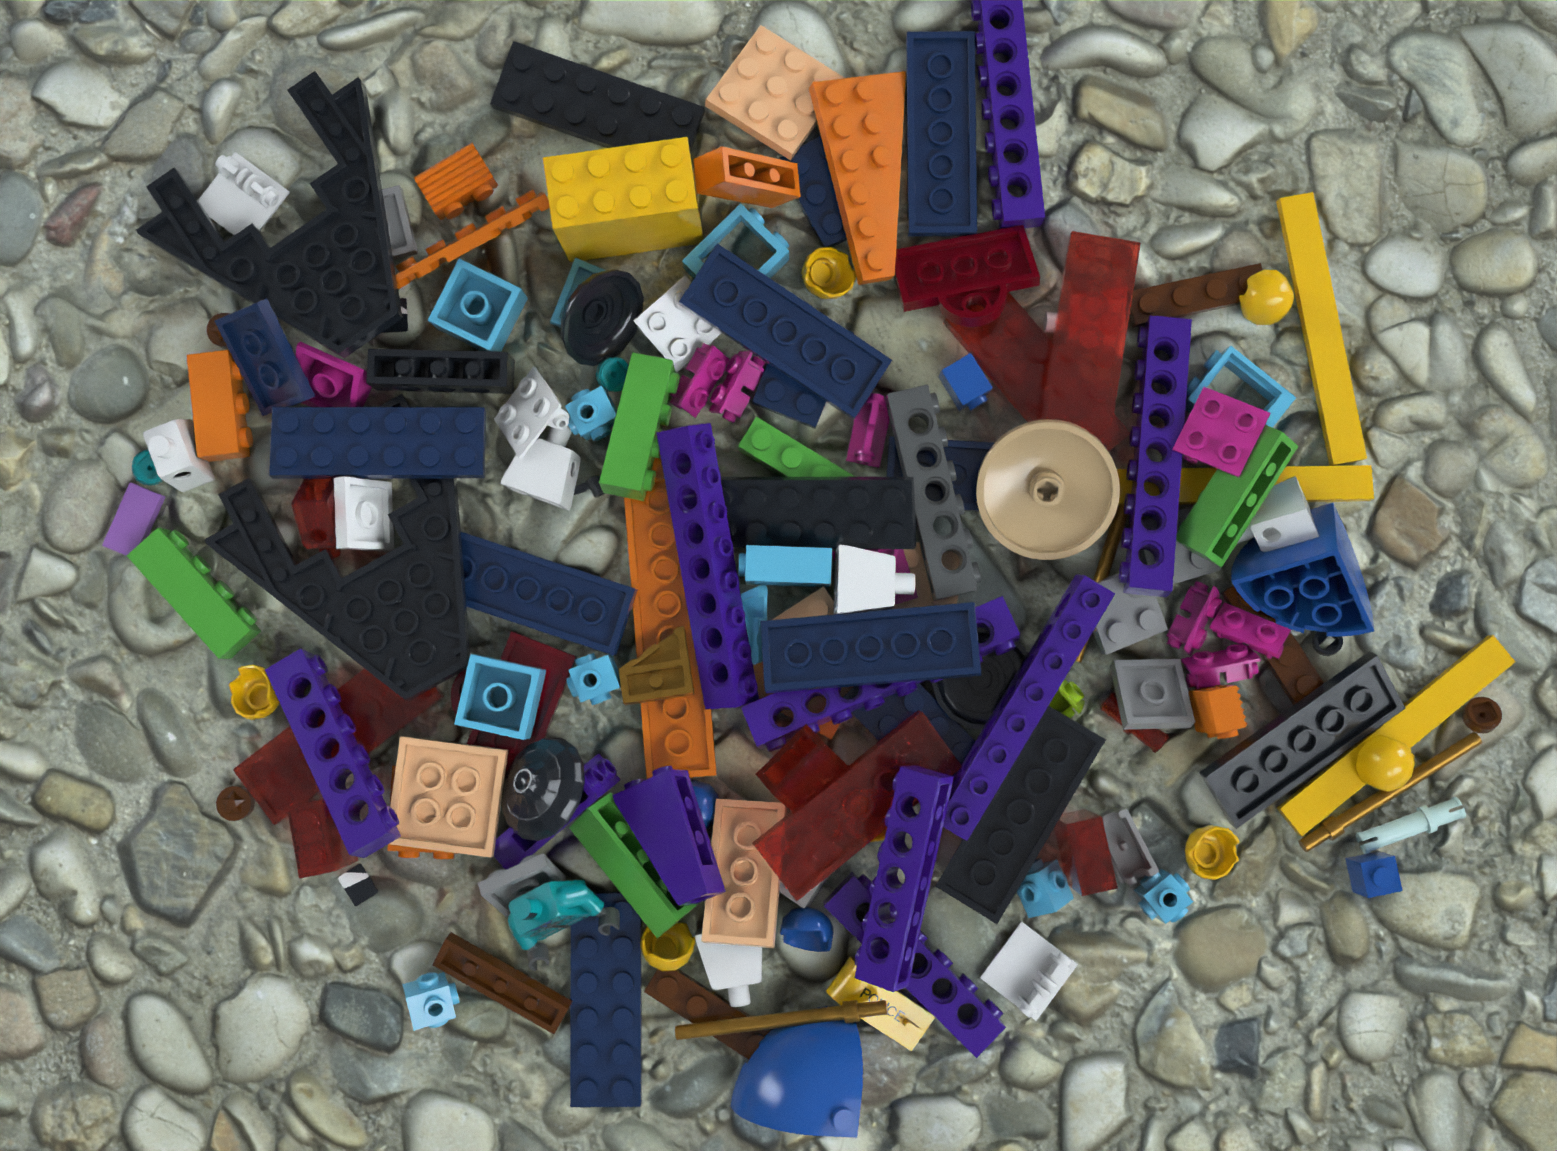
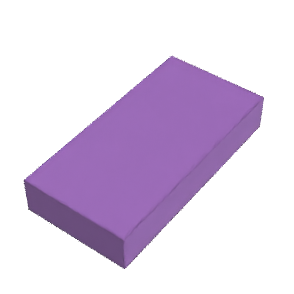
(133, 519)

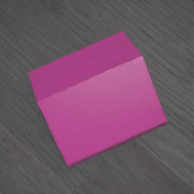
(332, 379)

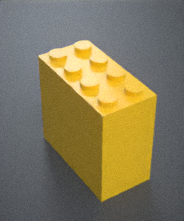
(624, 199)

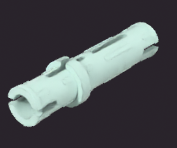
(1410, 825)

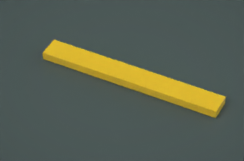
(1321, 329)
(1318, 483)
(1421, 716)

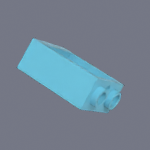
(754, 221)
(1278, 396)
(786, 566)

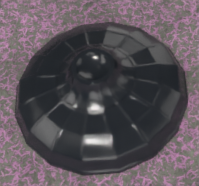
(601, 316)
(974, 698)
(543, 788)

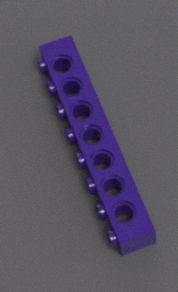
(1018, 107)
(1174, 338)
(708, 566)
(1024, 703)
(762, 714)

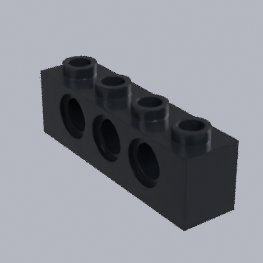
(440, 371)

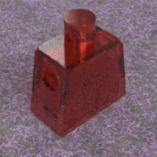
(315, 514)

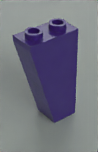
(599, 778)
(672, 833)

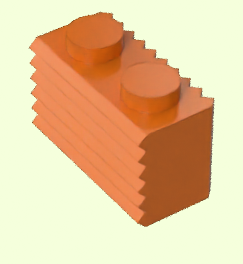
(456, 182)
(1217, 711)

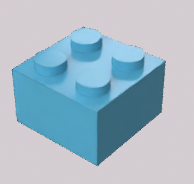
(477, 308)
(500, 697)

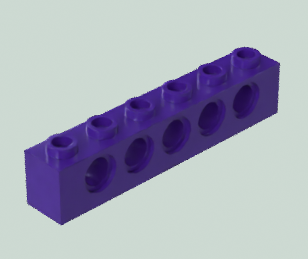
(289, 680)
(932, 791)
(973, 1032)

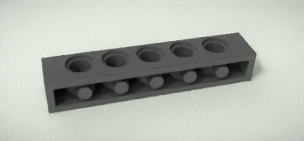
(923, 404)

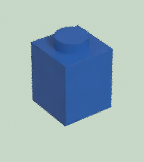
(966, 383)
(1373, 874)

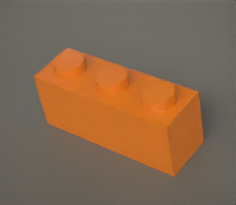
(746, 177)
(218, 407)

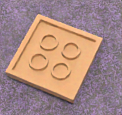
(770, 92)
(448, 795)

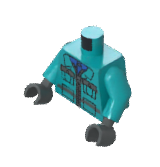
(552, 909)

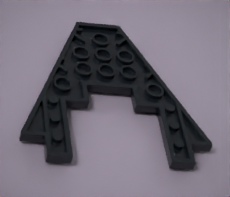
(330, 274)
(394, 615)

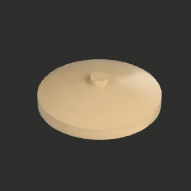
(1047, 489)

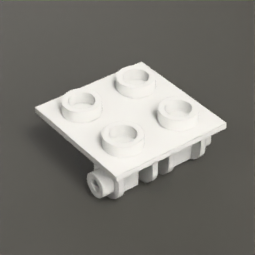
(241, 195)
(674, 328)
(529, 412)
(1028, 971)

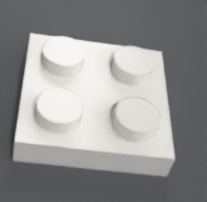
(363, 514)

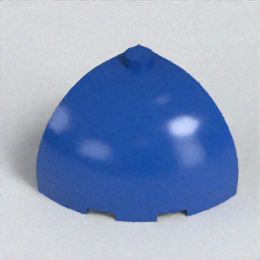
(1309, 582)
(804, 1080)

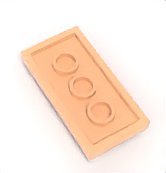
(750, 905)

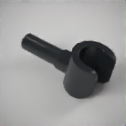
(590, 484)

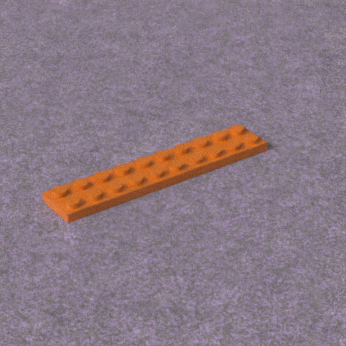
(677, 728)

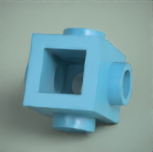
(583, 405)
(605, 672)
(1044, 889)
(1152, 893)
(430, 1000)

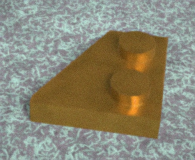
(659, 672)

